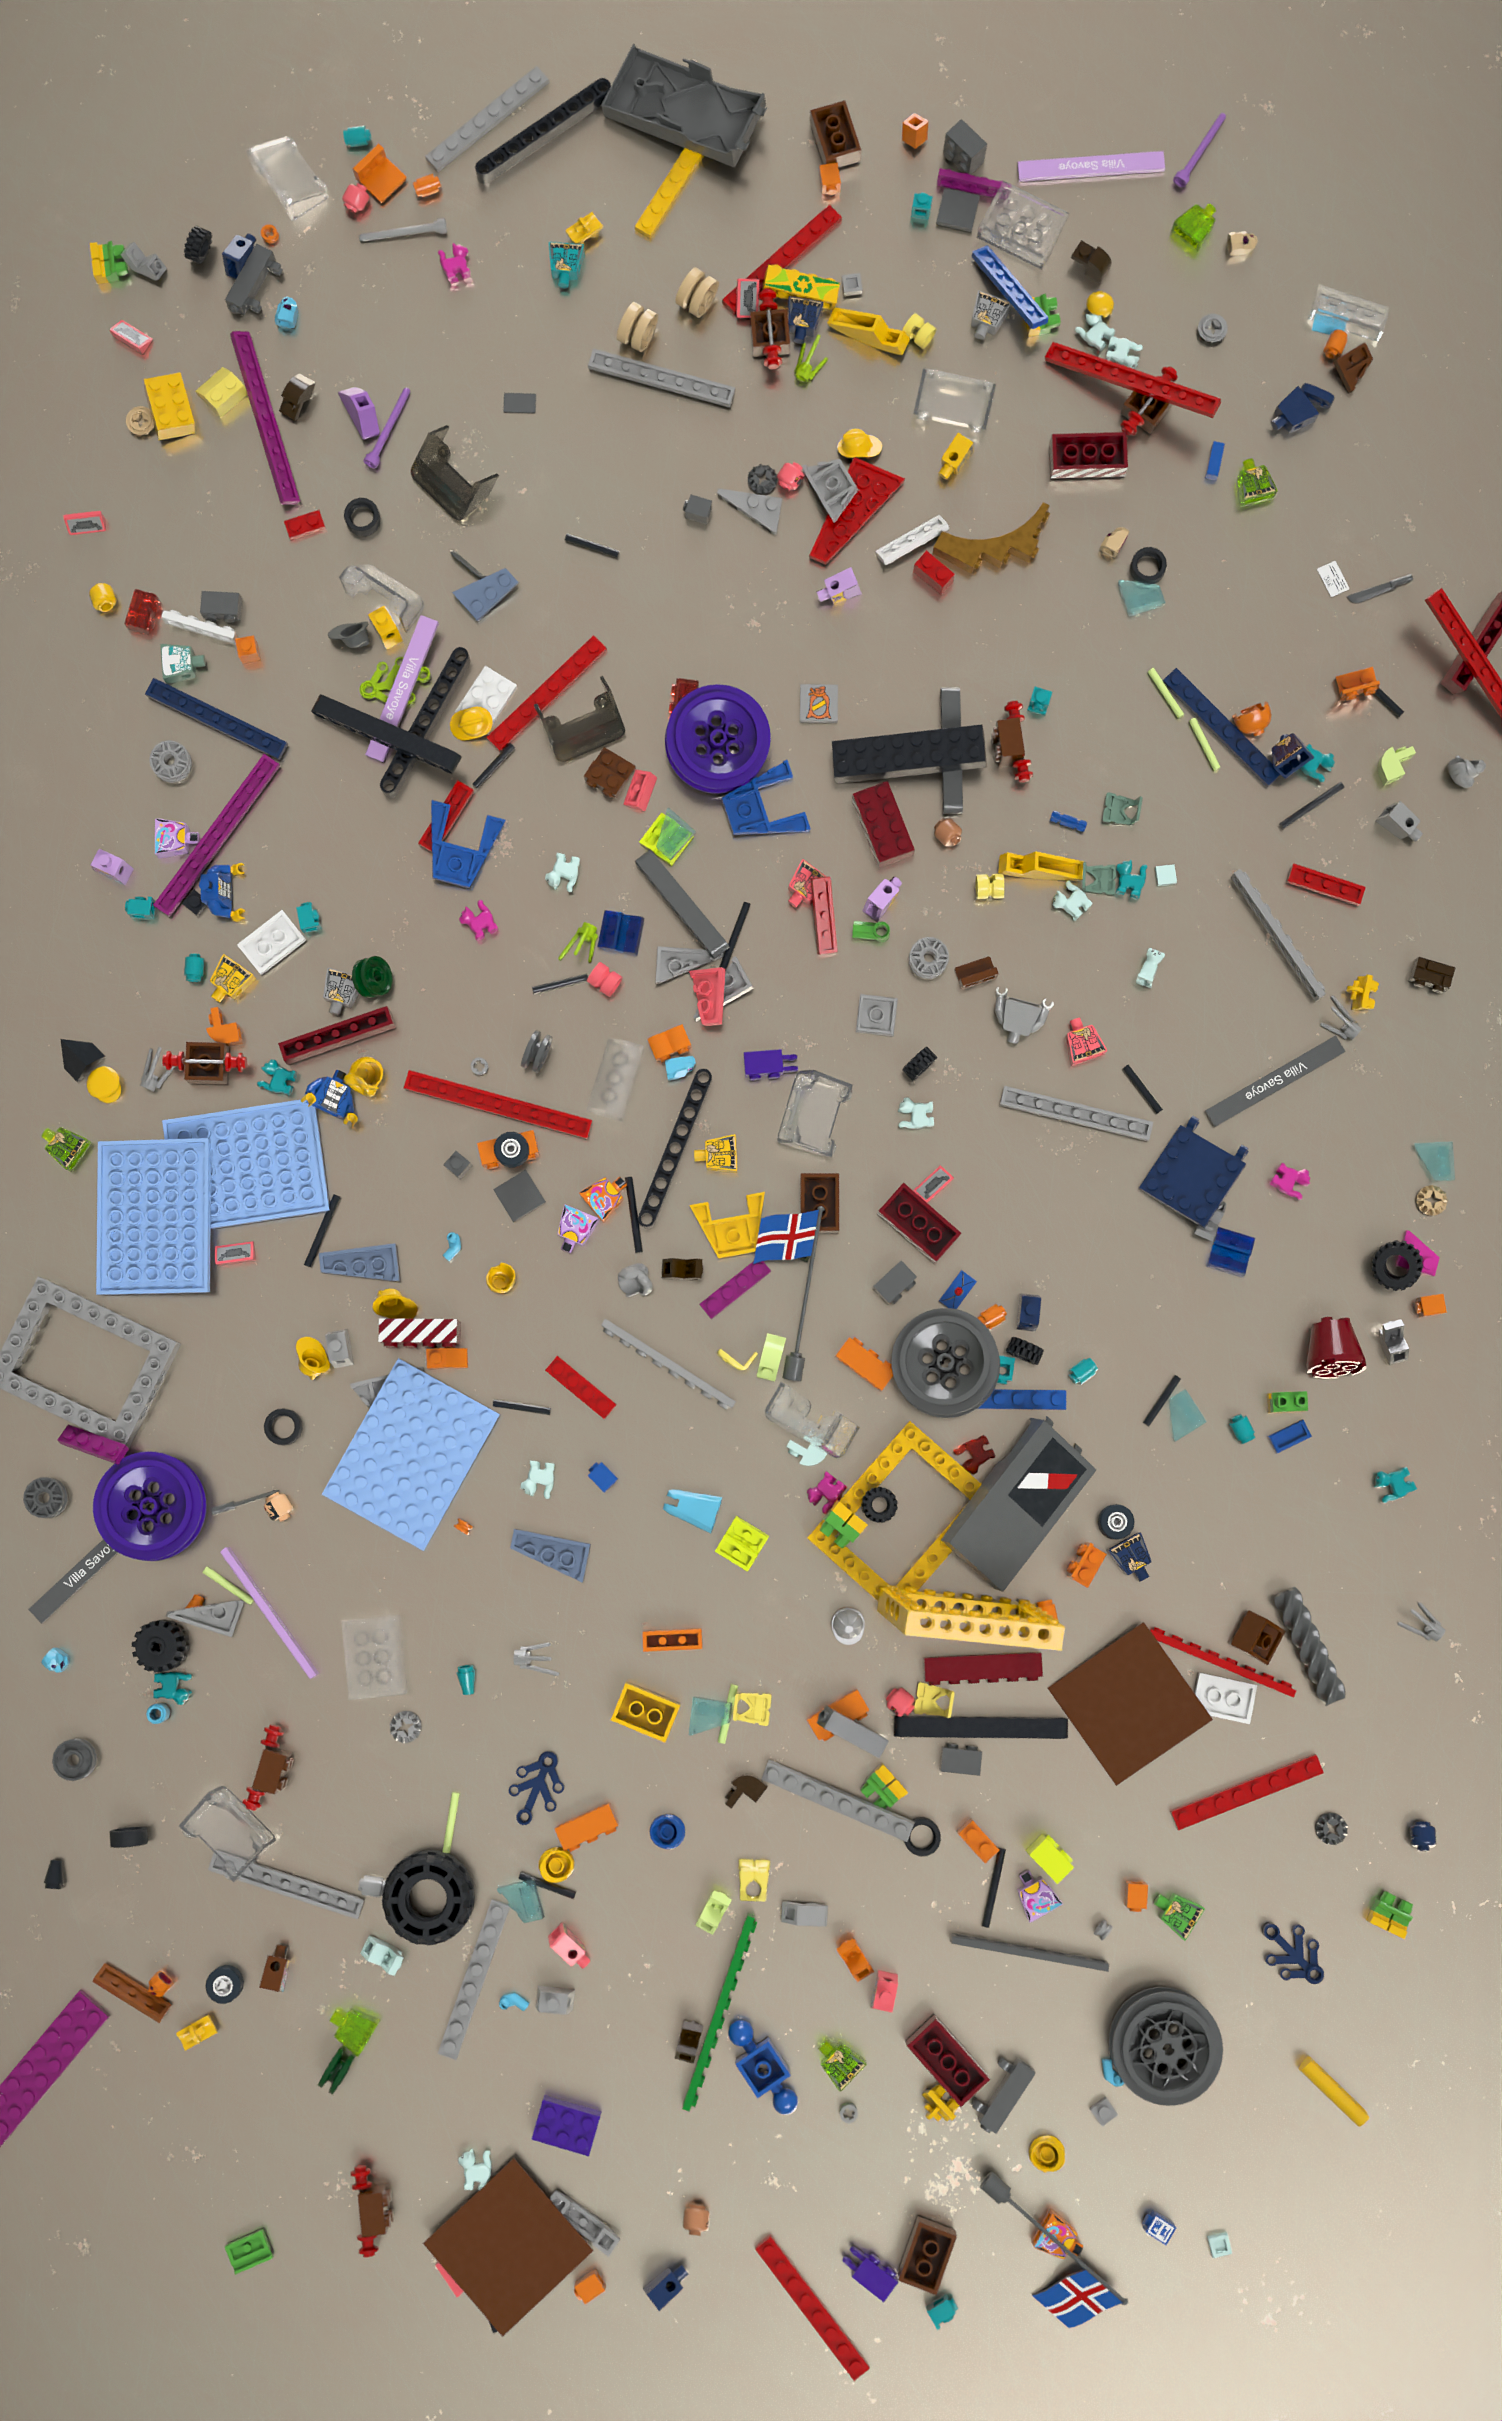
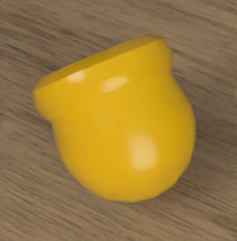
(364, 1076)

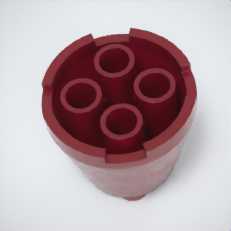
(1334, 1349)

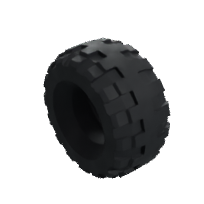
(459, 1897)

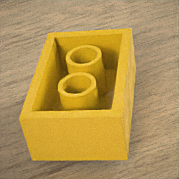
(169, 406)
(645, 1712)

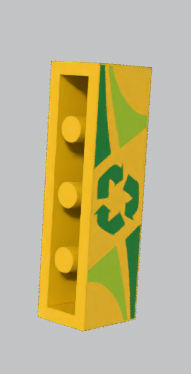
(801, 285)

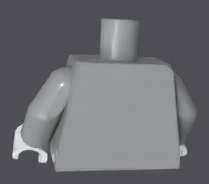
(1019, 1015)

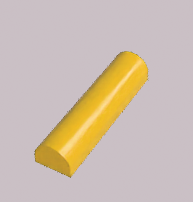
(1334, 2091)

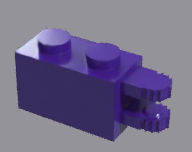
(767, 1063)
(872, 2274)

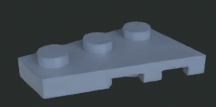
(486, 592)

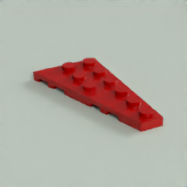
(874, 489)

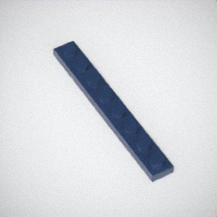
(216, 719)
(1221, 727)

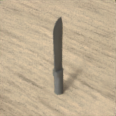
(467, 564)
(1377, 590)
(232, 1505)

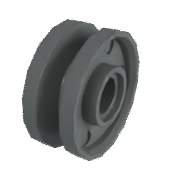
(536, 1051)
(57, 1497)
(62, 1759)

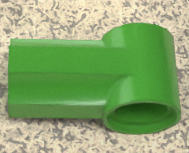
(868, 930)

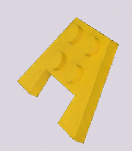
(734, 1234)

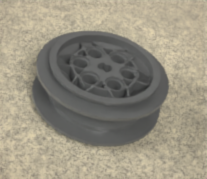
(921, 1338)
(1129, 2038)

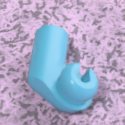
(454, 1246)
(513, 2000)
(1111, 2075)

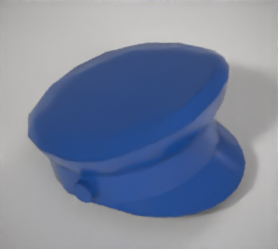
(667, 1831)

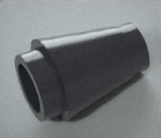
(54, 1875)

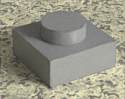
(852, 284)
(1103, 2111)

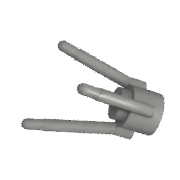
(1350, 1028)
(148, 1079)
(1432, 1628)
(523, 1658)

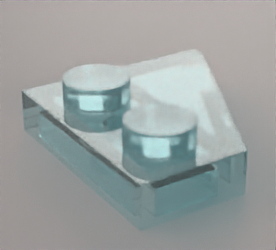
(1140, 596)
(673, 835)
(1438, 1159)
(1184, 1415)
(708, 1714)
(524, 1900)

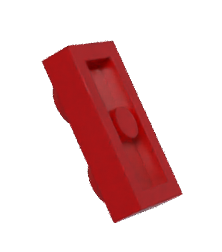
(304, 525)

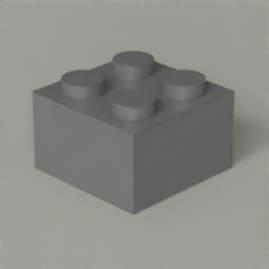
(964, 147)

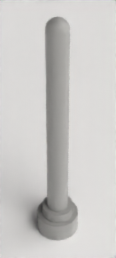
(437, 226)

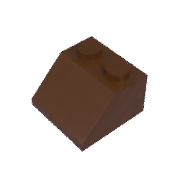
(1258, 1637)

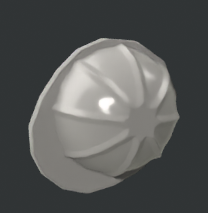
(848, 1625)

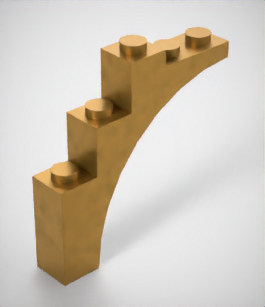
(970, 552)

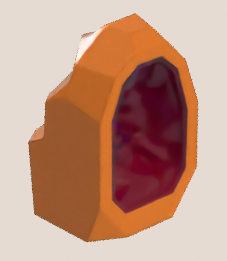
(160, 1984)

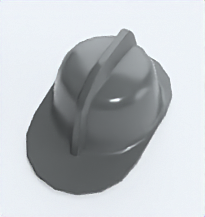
(352, 634)

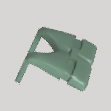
(1115, 808)
(1104, 879)

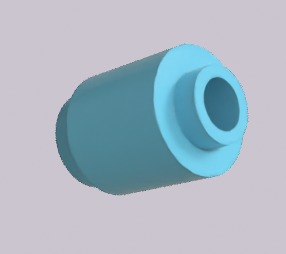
(152, 1715)

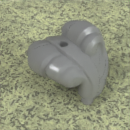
(1465, 771)
(635, 1280)

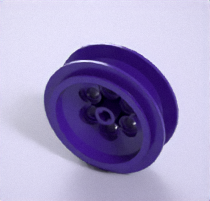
(733, 709)
(115, 1502)

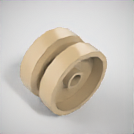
(697, 292)
(637, 326)

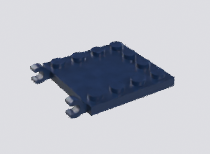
(1193, 1175)

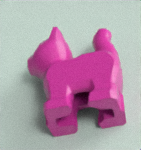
(455, 264)
(479, 923)
(1289, 1176)
(828, 1490)

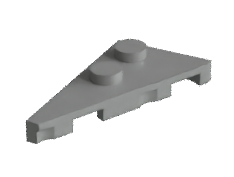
(761, 508)
(677, 961)
(735, 985)
(213, 1617)

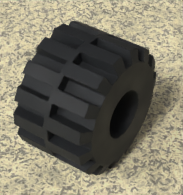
(171, 1649)

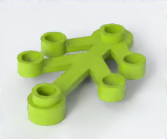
(388, 683)

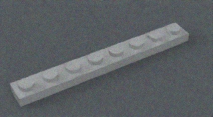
(487, 119)
(661, 378)
(1283, 941)
(1076, 1113)
(660, 1360)
(838, 1800)
(297, 1888)
(474, 1979)

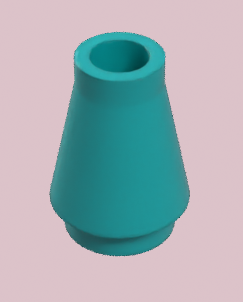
(466, 1678)

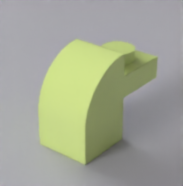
(1390, 766)
(771, 1357)
(713, 1912)

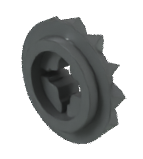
(765, 486)
(1322, 1828)

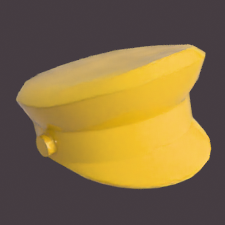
(104, 1084)
(556, 1864)
(1047, 2154)

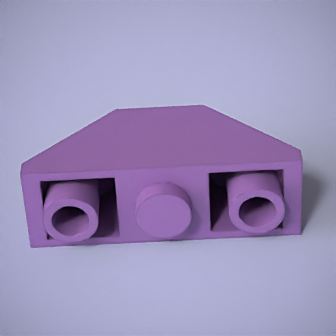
(361, 411)

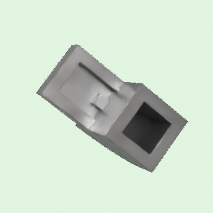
(1393, 1342)

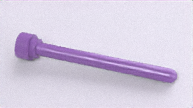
(1182, 177)
(372, 459)

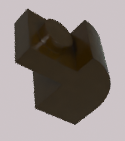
(1094, 259)
(294, 394)
(682, 1269)
(747, 1784)
(688, 2041)

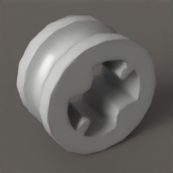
(475, 1070)
(1103, 1930)
(850, 2106)

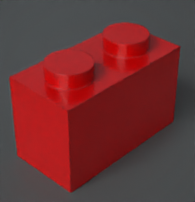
(933, 572)

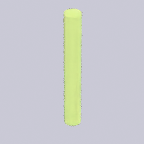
(1165, 692)
(1204, 744)
(228, 1585)
(724, 1728)
(450, 1822)

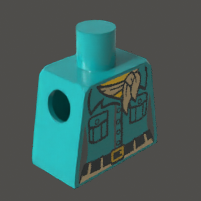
(566, 261)

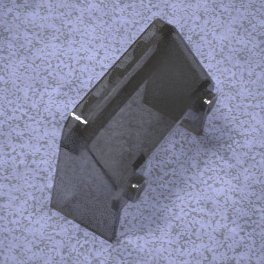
(444, 482)
(584, 732)

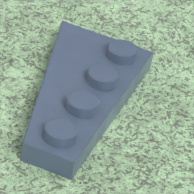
(366, 1262)
(558, 1553)

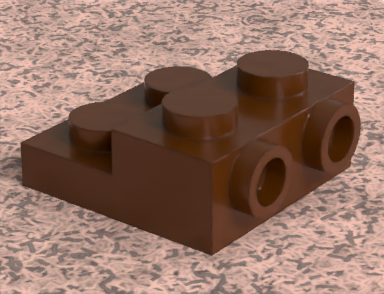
(609, 773)

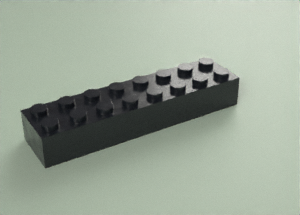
(909, 754)

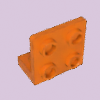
(378, 174)
(1357, 683)
(1086, 1564)

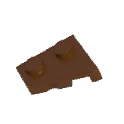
(1352, 365)

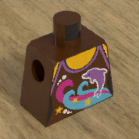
(274, 1979)

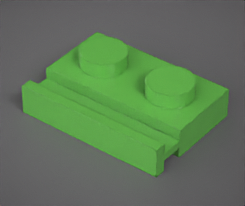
(249, 2251)

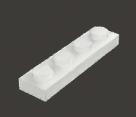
(912, 540)
(193, 624)

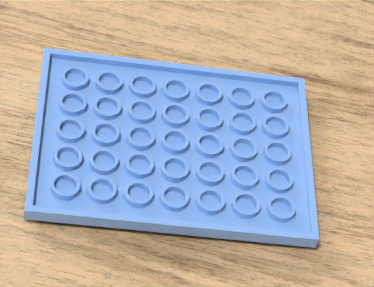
(261, 1161)
(153, 1216)
(410, 1454)

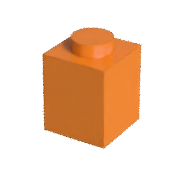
(915, 130)
(829, 178)
(247, 649)
(1430, 1305)
(1136, 1895)
(589, 2286)

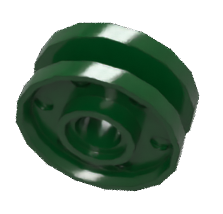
(372, 977)
(336, 2071)

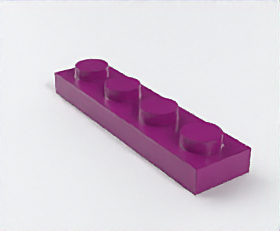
(968, 183)
(734, 1288)
(93, 1444)

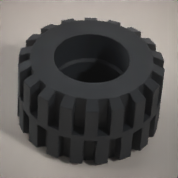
(1388, 1279)

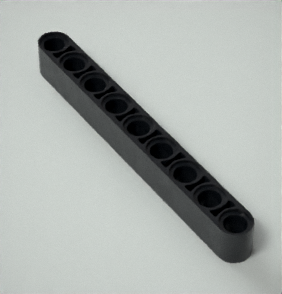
(538, 138)
(427, 713)
(386, 734)
(682, 1141)
(981, 1727)

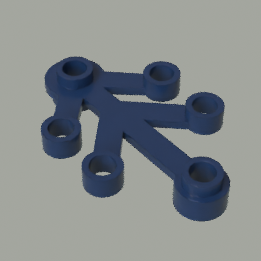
(538, 1784)
(1296, 1955)

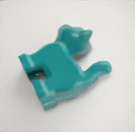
(1325, 760)
(1130, 881)
(279, 1080)
(1395, 1480)
(170, 1686)

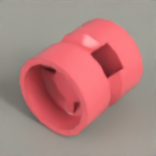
(604, 979)

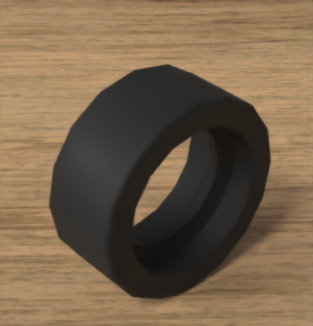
(359, 530)
(1151, 552)
(281, 1412)
(128, 1837)
(936, 1841)

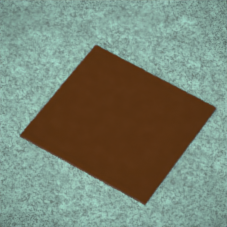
(1130, 1703)
(508, 2247)

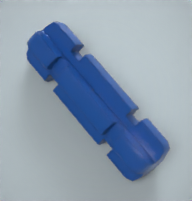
(1068, 821)

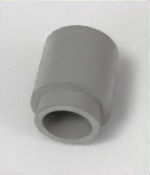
(371, 1886)

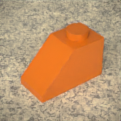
(447, 1358)

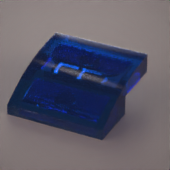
(620, 932)
(1230, 1252)

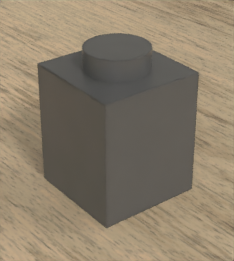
(697, 509)
(458, 1165)

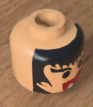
(278, 1507)

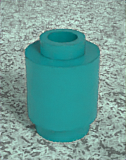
(357, 136)
(194, 967)
(1083, 1371)
(1242, 1428)

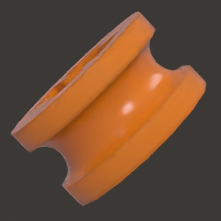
(268, 228)
(463, 1526)

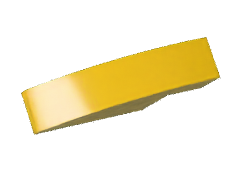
(868, 330)
(1040, 866)

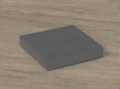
(957, 209)
(519, 1195)

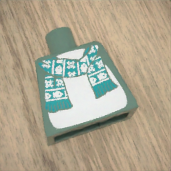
(179, 662)

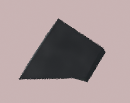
(80, 1057)

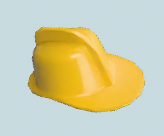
(859, 444)
(471, 723)
(393, 1305)
(311, 1357)

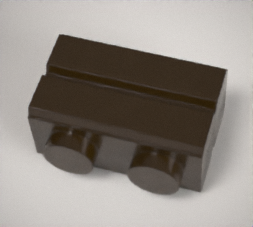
(1431, 974)

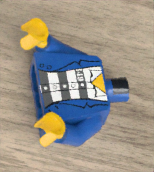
(217, 891)
(332, 1097)

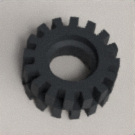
(197, 244)
(919, 1063)
(1025, 1350)
(889, 1511)

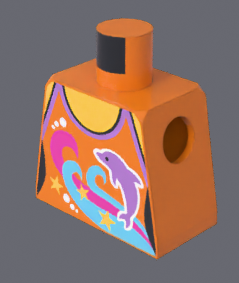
(604, 1196)
(1062, 2232)

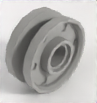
(165, 751)
(931, 946)

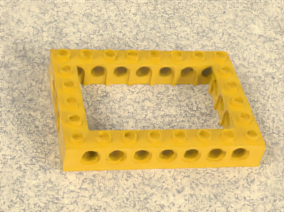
(908, 1438)
(905, 1614)

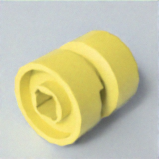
(924, 334)
(989, 886)

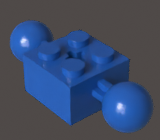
(761, 2081)

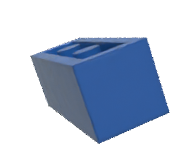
(1214, 460)

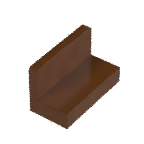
(976, 972)

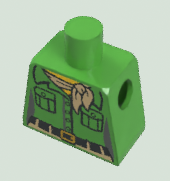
(1179, 1913)

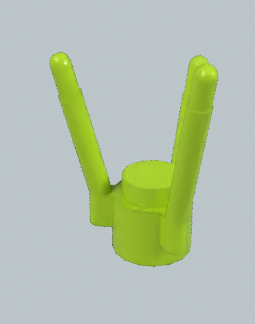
(803, 371)
(585, 933)

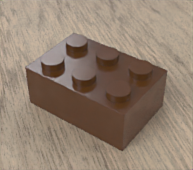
(835, 134)
(821, 1190)
(927, 2255)

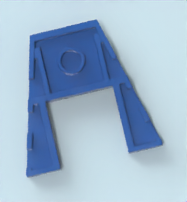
(747, 812)
(453, 862)

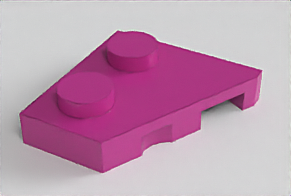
(1430, 1259)

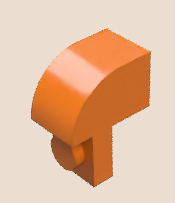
(223, 1033)
(855, 1959)

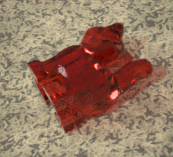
(977, 1452)

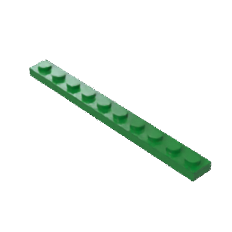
(717, 2020)

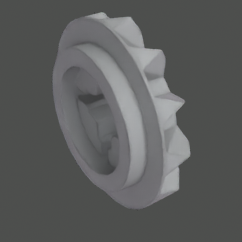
(1218, 323)
(408, 1718)

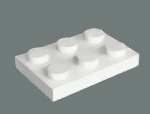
(489, 692)
(271, 942)
(1226, 1697)

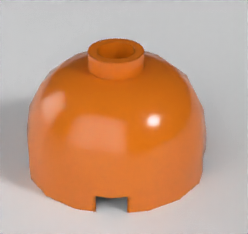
(1253, 719)

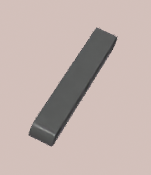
(951, 781)
(682, 904)

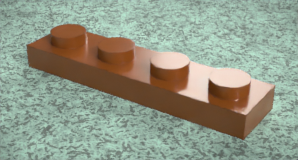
(131, 1993)

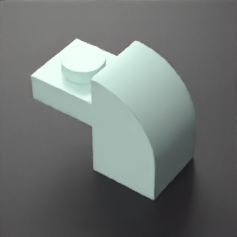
(809, 1456)
(382, 1954)

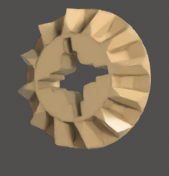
(134, 415)
(1425, 1206)

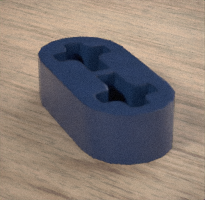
(1317, 395)

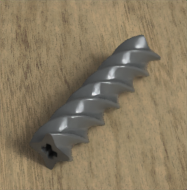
(1312, 1650)

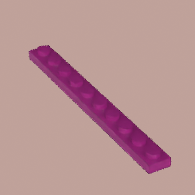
(265, 418)
(216, 835)

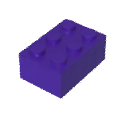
(566, 2125)

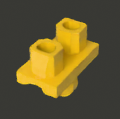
(584, 228)
(1360, 992)
(196, 2032)
(937, 2106)

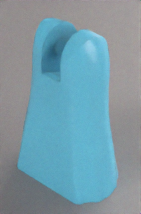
(694, 1508)

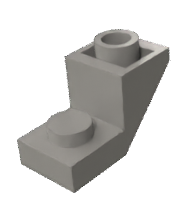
(148, 266)
(1210, 1230)
(804, 1914)

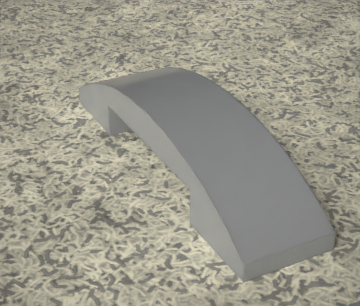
(586, 2223)

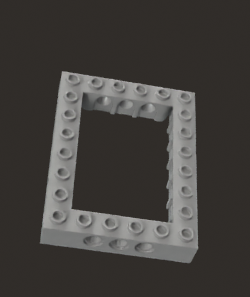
(144, 1390)

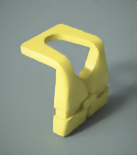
(728, 1359)
(927, 1699)
(758, 1708)
(753, 1871)

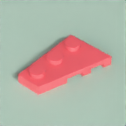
(710, 994)

